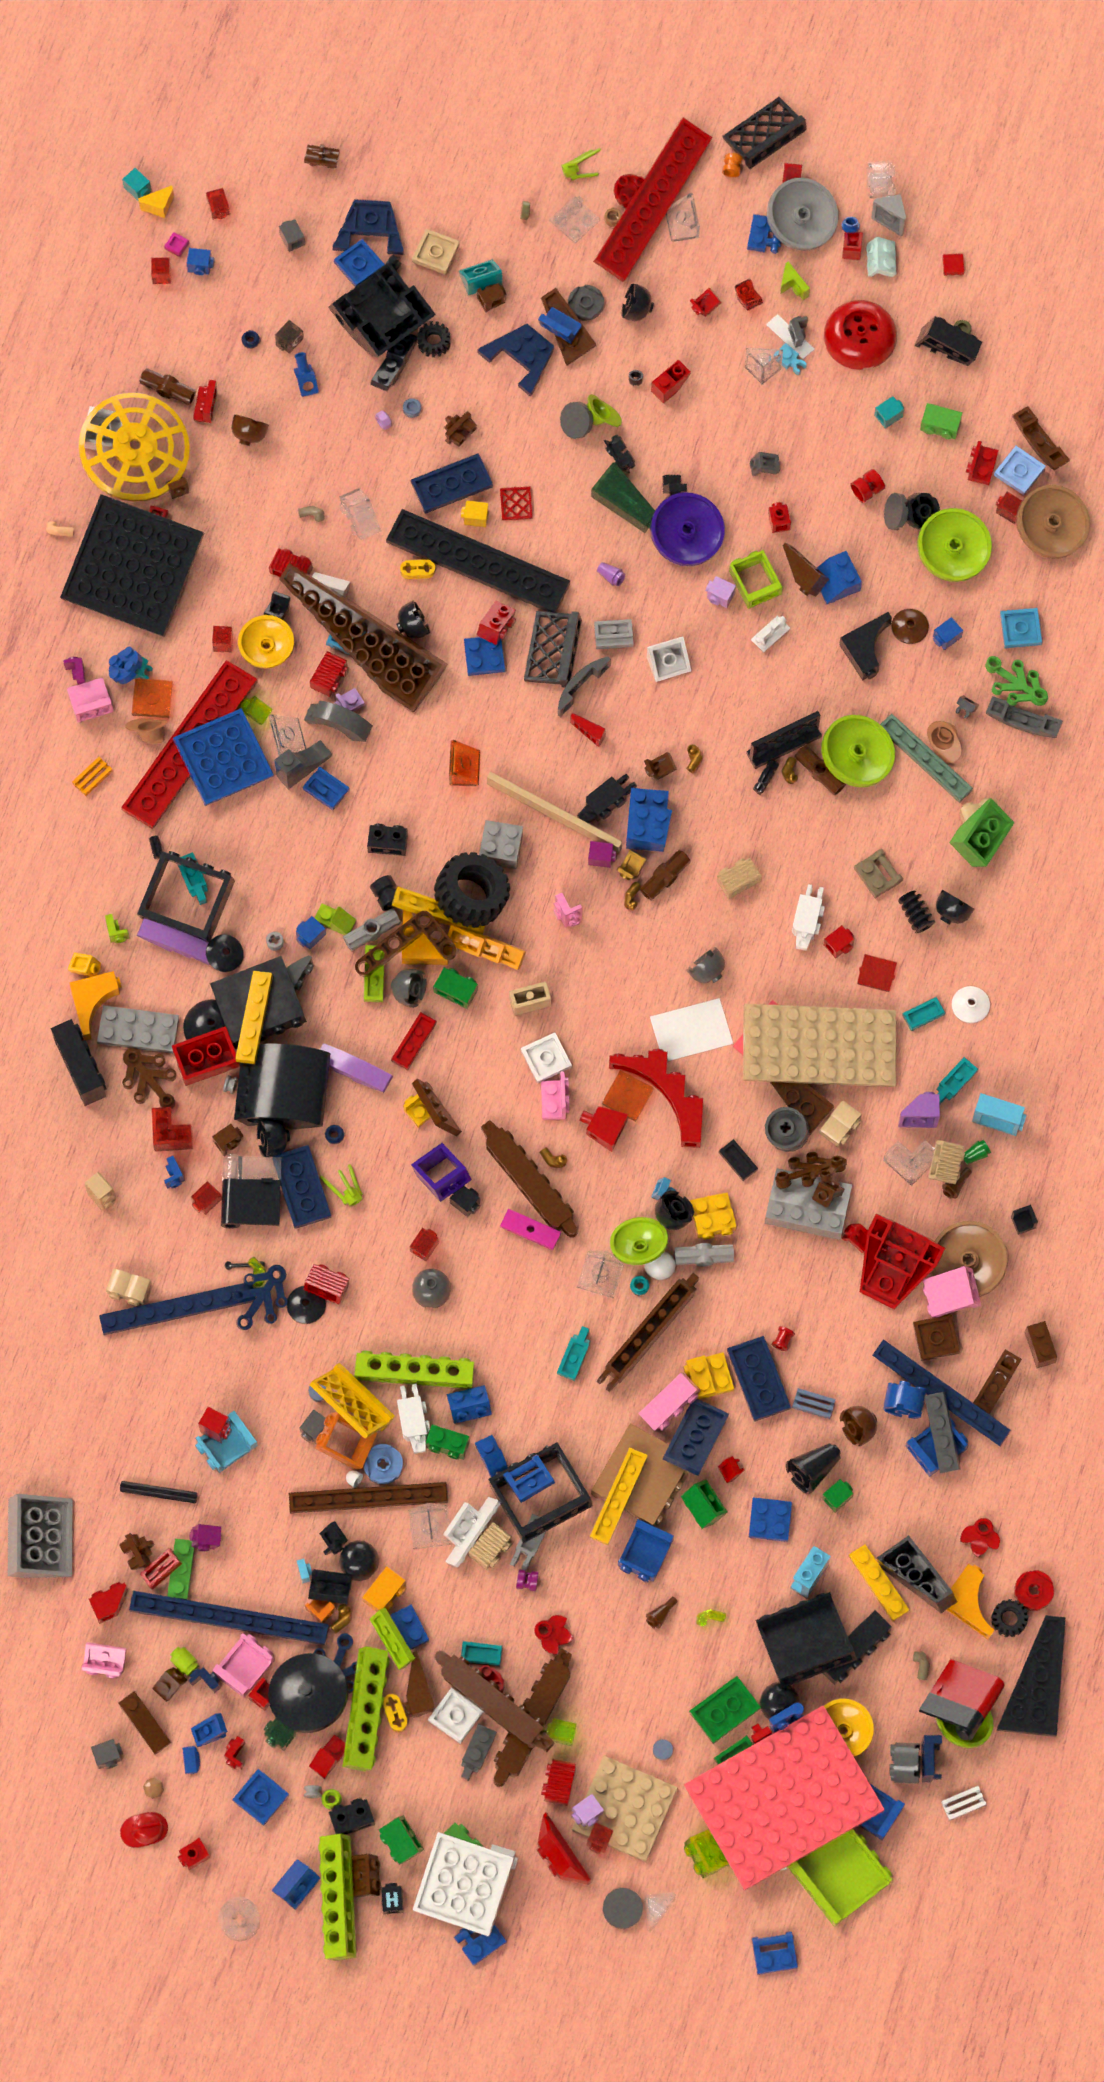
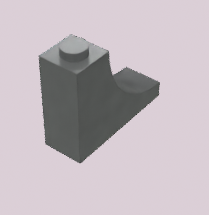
(295, 766)

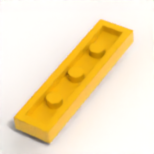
(878, 1583)

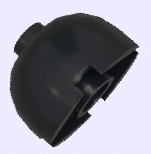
(638, 303)
(920, 508)
(412, 621)
(952, 908)
(272, 1137)
(673, 1210)
(359, 1560)
(776, 1699)

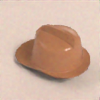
(149, 730)
(944, 741)

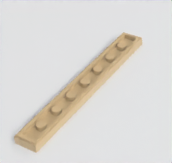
(552, 811)

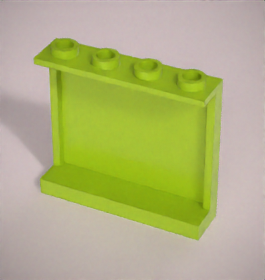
(841, 1875)

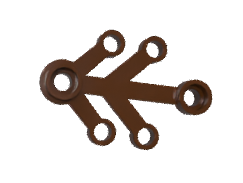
(147, 1075)
(811, 1170)

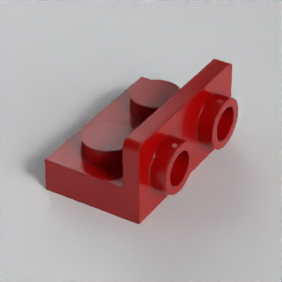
(205, 402)
(982, 464)

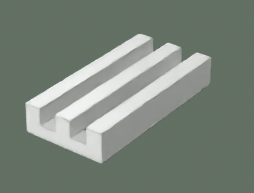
(979, 1796)

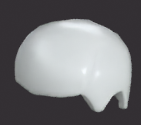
(662, 1267)

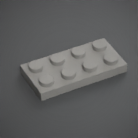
(138, 1029)

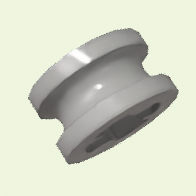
(272, 946)
(230, 1084)
(312, 1791)

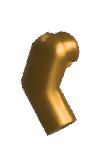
(695, 757)
(787, 771)
(629, 896)
(553, 1161)
(344, 1618)

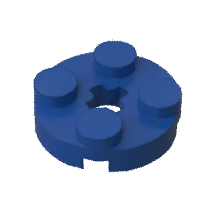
(124, 665)

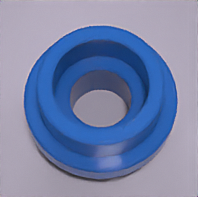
(850, 225)

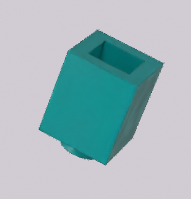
(136, 184)
(889, 411)

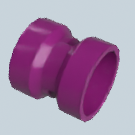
(531, 1580)

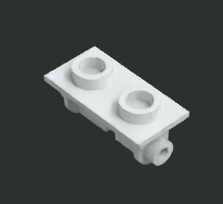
(771, 633)

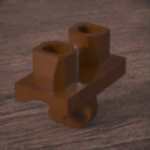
(322, 156)
(456, 425)
(140, 1549)

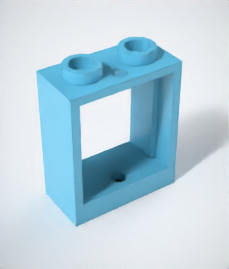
(999, 1114)

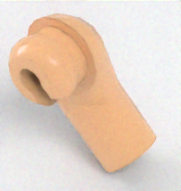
(53, 529)

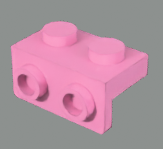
(562, 911)
(104, 1660)

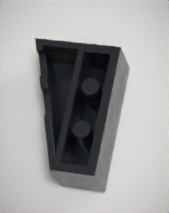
(949, 340)

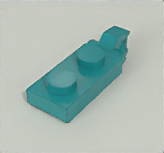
(194, 881)
(956, 1080)
(574, 1355)

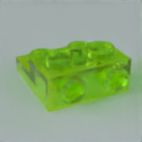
(705, 1854)

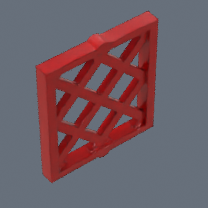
(516, 517)

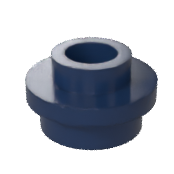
(250, 335)
(331, 1129)

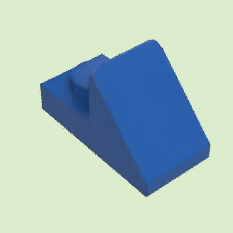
(491, 1455)
(209, 1730)

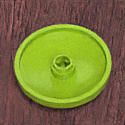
(954, 544)
(858, 751)

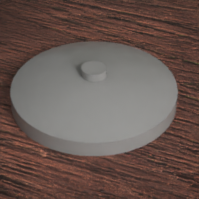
(802, 214)

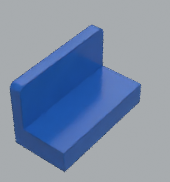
(560, 324)
(296, 1884)

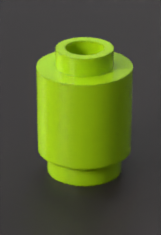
(184, 1661)

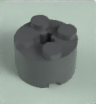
(906, 1762)

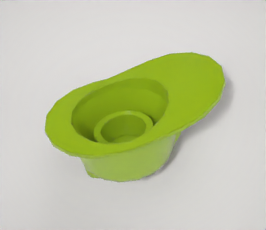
(603, 412)

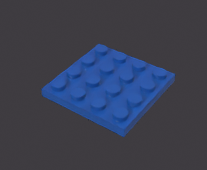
(223, 757)

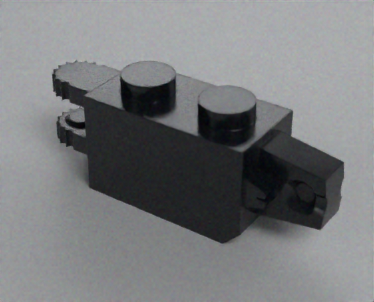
(605, 799)

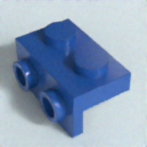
(469, 1404)

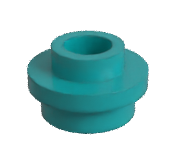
(639, 1279)

